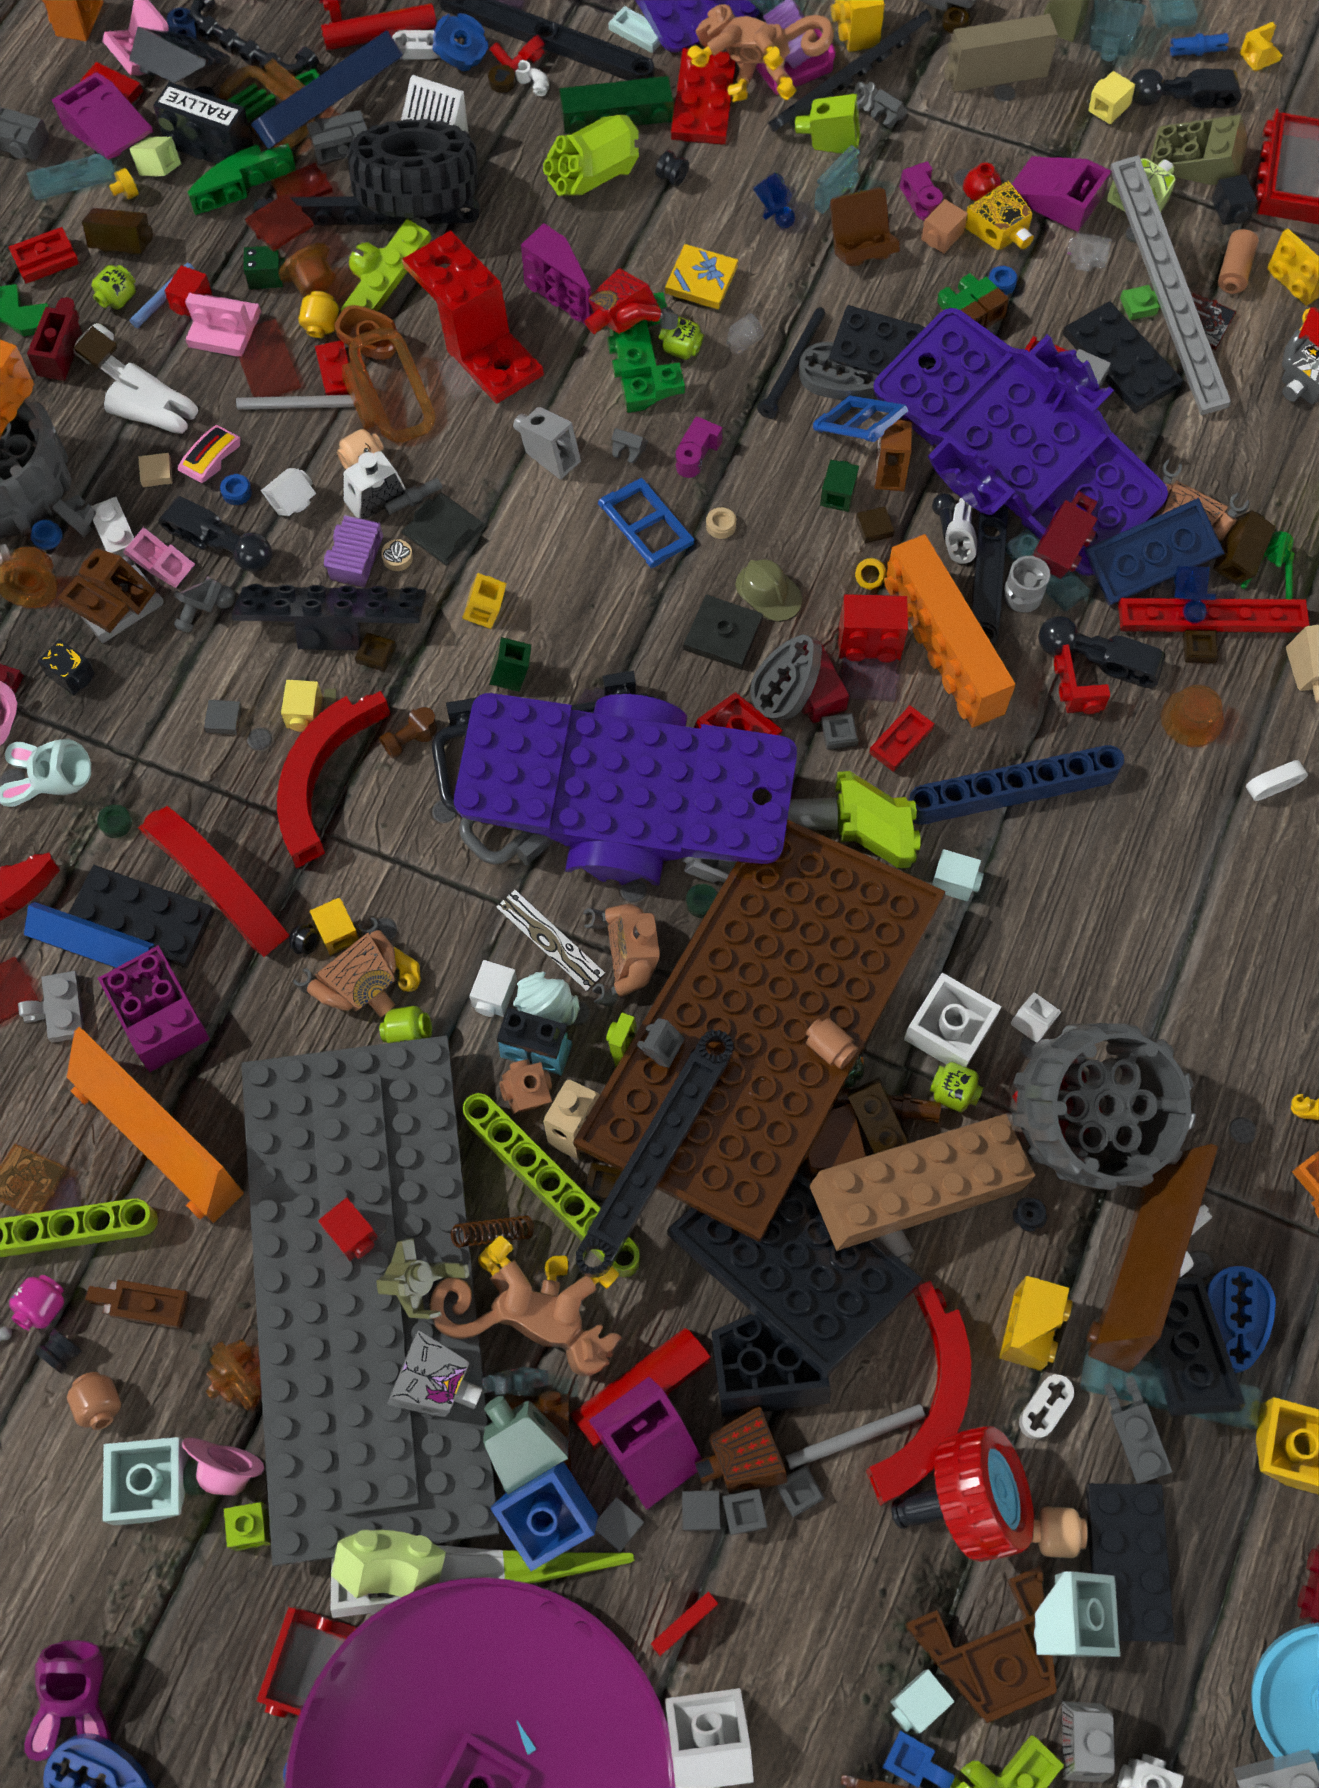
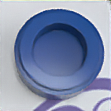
(1004, 278)
(236, 489)

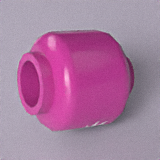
(36, 1302)

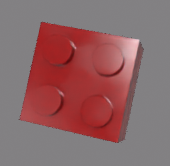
(873, 627)

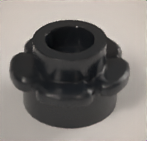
(304, 939)
(1030, 1205)

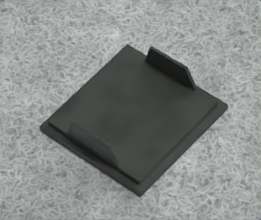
(443, 528)

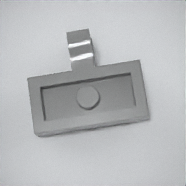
(60, 1006)

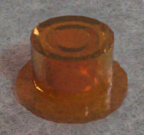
(309, 269)
(28, 578)
(1193, 716)

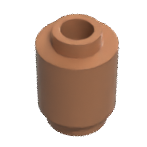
(831, 1042)

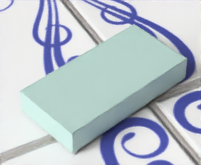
(635, 29)

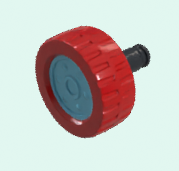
(978, 1495)

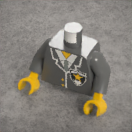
(1301, 368)

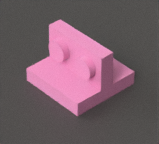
(220, 323)

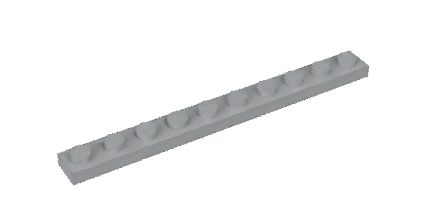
(1170, 286)

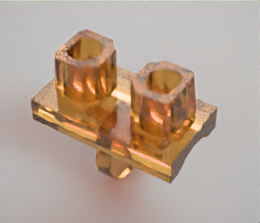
(230, 1378)

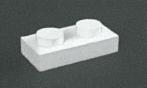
(112, 526)

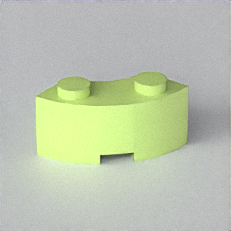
(386, 1563)

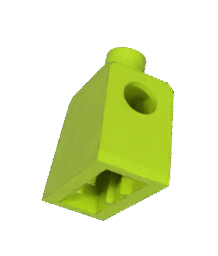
(832, 123)

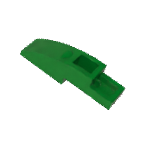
(231, 177)

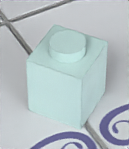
(957, 875)
(920, 1702)

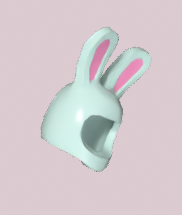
(53, 768)

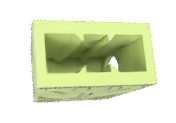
(1159, 178)

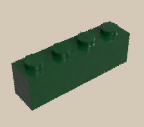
(642, 100)

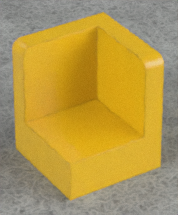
(1258, 48)
(334, 926)

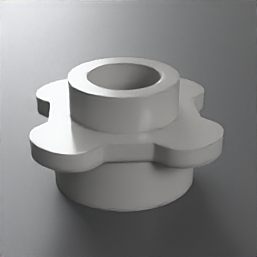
(865, 95)

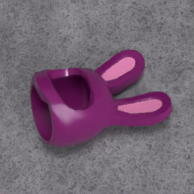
(67, 1685)

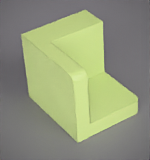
(155, 156)

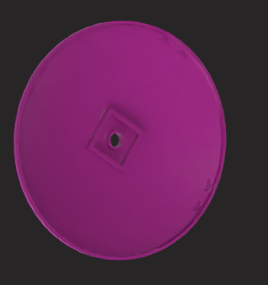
(444, 1673)

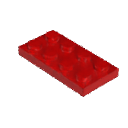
(703, 99)

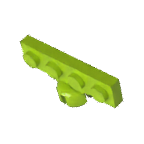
(383, 267)
(1029, 1768)

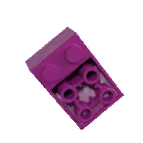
(101, 116)
(1062, 188)
(555, 272)
(153, 1009)
(647, 1441)

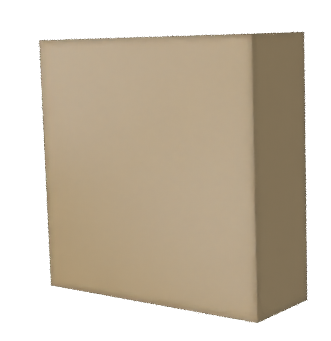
(155, 470)

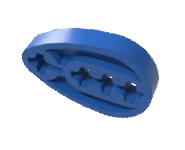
(1259, 1312)
(100, 1757)

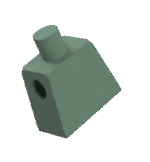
(521, 1443)

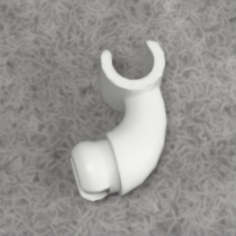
(526, 73)

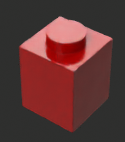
(185, 282)
(349, 1230)

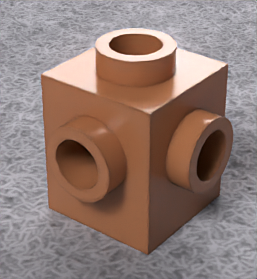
(522, 1097)

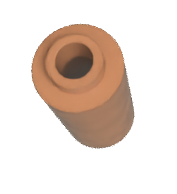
(1238, 261)

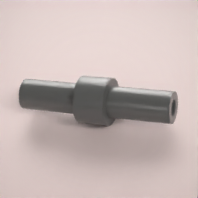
(413, 496)

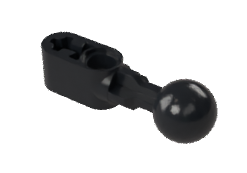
(1201, 87)
(204, 528)
(1117, 656)

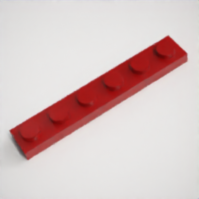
(1221, 615)

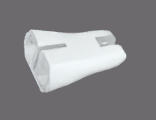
(148, 400)

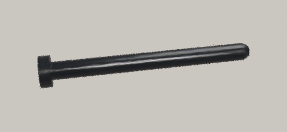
(768, 407)

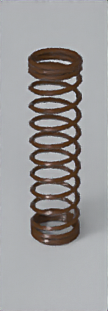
(518, 1227)

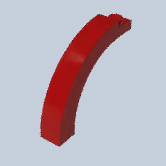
(305, 763)
(215, 878)
(953, 1382)

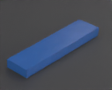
(82, 936)

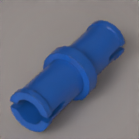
(1199, 44)

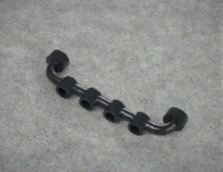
(249, 50)

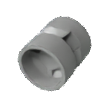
(1026, 584)

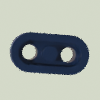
(181, 22)

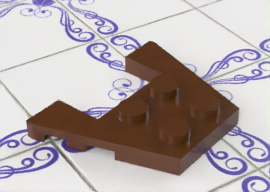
(1001, 1668)

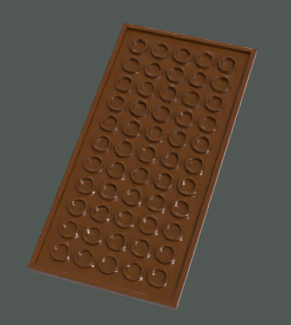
(773, 954)

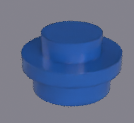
(46, 534)

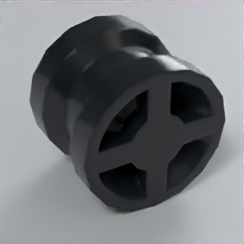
(672, 168)
(58, 1351)

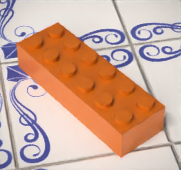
(949, 632)

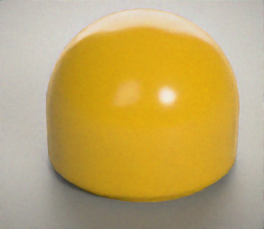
(870, 562)

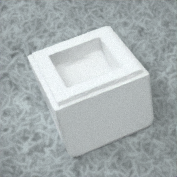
(1035, 1017)

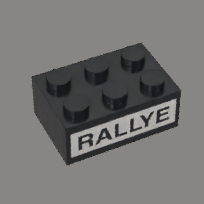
(202, 123)

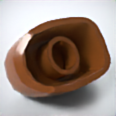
(358, 320)

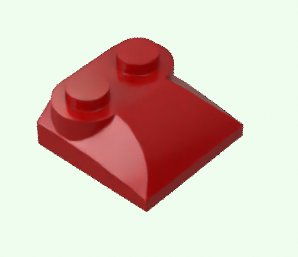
(738, 714)

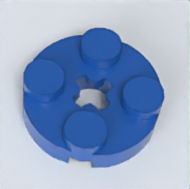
(450, 50)

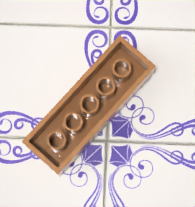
(921, 1181)

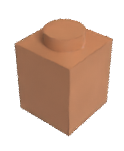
(944, 226)

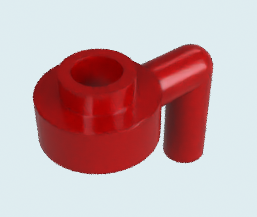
(531, 51)

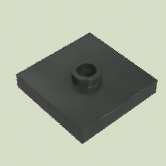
(723, 631)

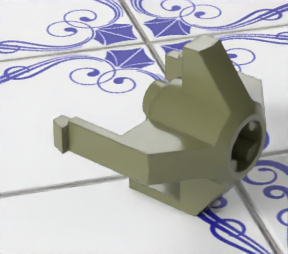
(413, 1278)

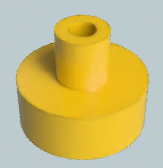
(124, 184)

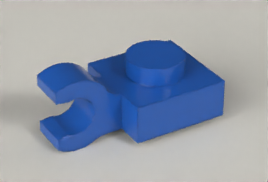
(911, 1762)

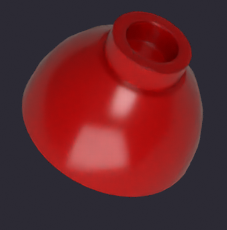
(981, 181)

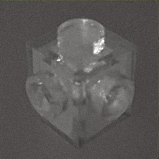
(1089, 251)

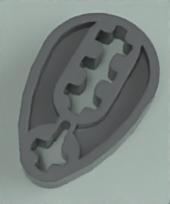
(828, 383)
(772, 672)

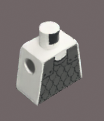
(371, 485)

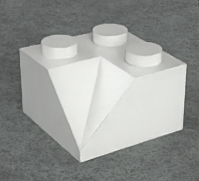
(952, 1022)

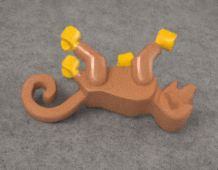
(755, 42)
(542, 1316)

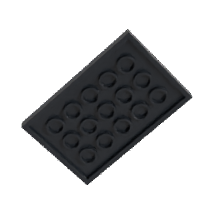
(797, 1280)

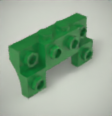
(636, 366)

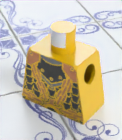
(1001, 218)

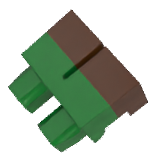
(977, 299)

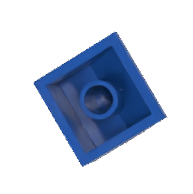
(546, 1516)

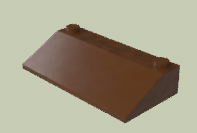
(1151, 1261)

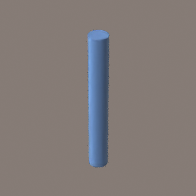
(152, 305)

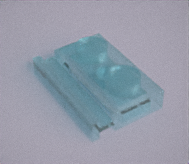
(1174, 12)
(837, 179)

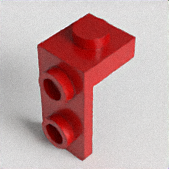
(1082, 698)

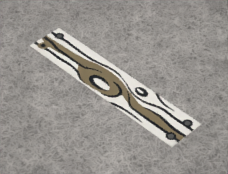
(550, 940)

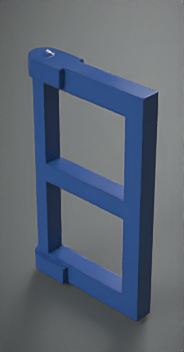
(870, 406)
(608, 501)

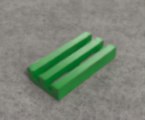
(249, 97)

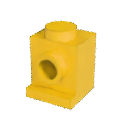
(484, 600)

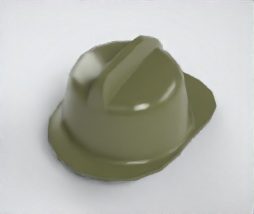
(769, 590)

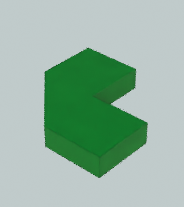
(22, 319)

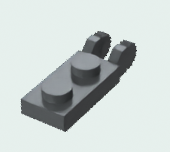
(1138, 1434)

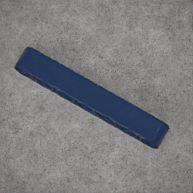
(327, 89)
(1026, 775)

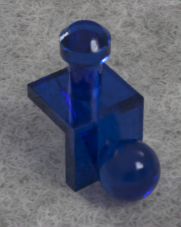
(775, 198)
(1193, 585)

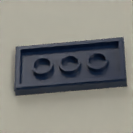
(1153, 551)

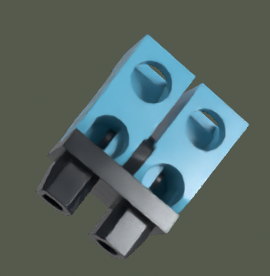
(534, 1038)

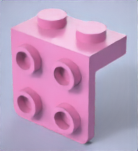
(121, 42)

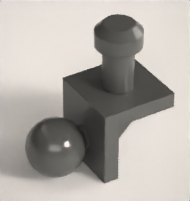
(204, 597)

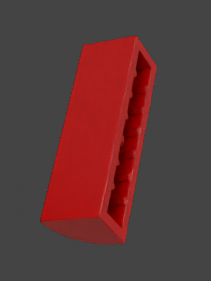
(667, 1366)

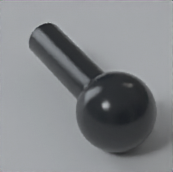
(944, 506)

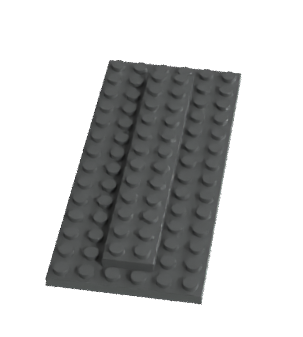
(331, 1347)

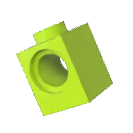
(247, 1526)

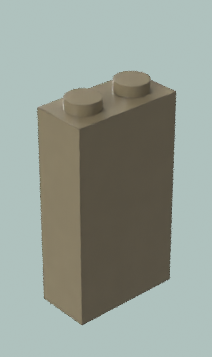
(1000, 52)

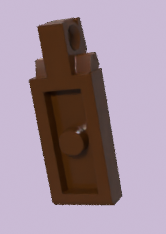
(141, 1303)

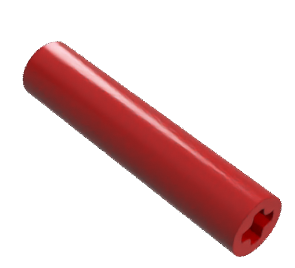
(367, 28)

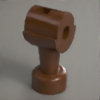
(421, 728)

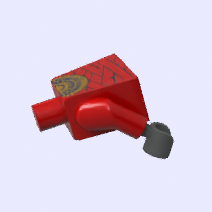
(624, 302)

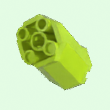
(592, 155)
(877, 820)

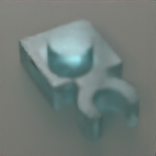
(519, 1381)

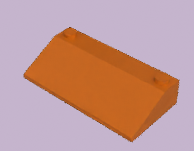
(150, 1129)

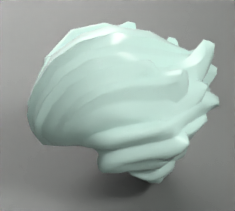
(547, 998)

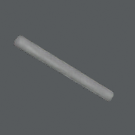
(294, 402)
(855, 1436)

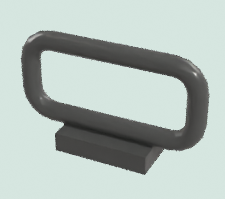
(526, 844)

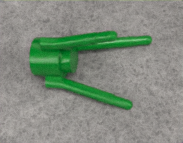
(1280, 551)

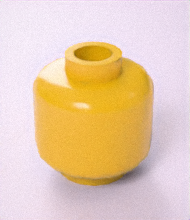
(318, 314)

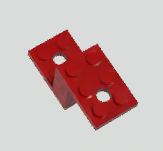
(473, 316)

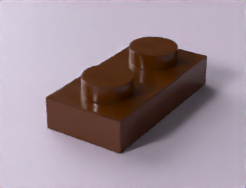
(93, 604)

